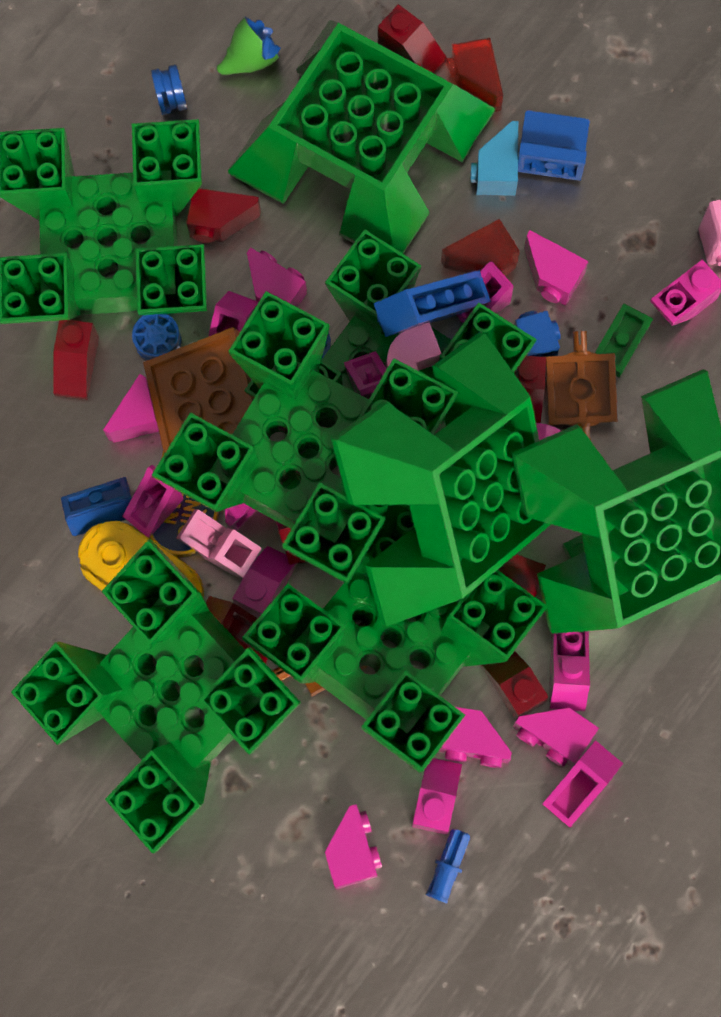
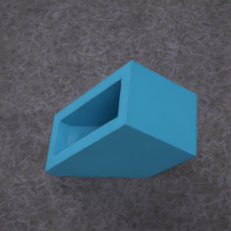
(498, 164)

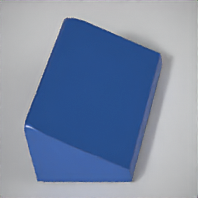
(96, 505)

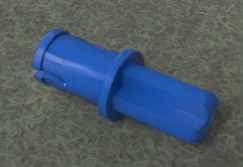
(448, 866)

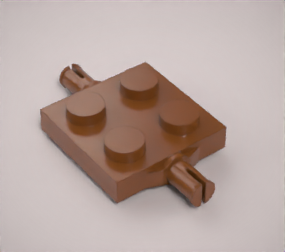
(581, 387)

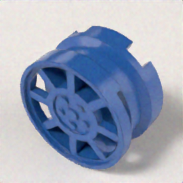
(169, 89)
(155, 335)

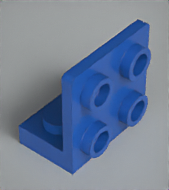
(553, 145)

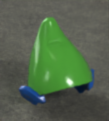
(249, 49)

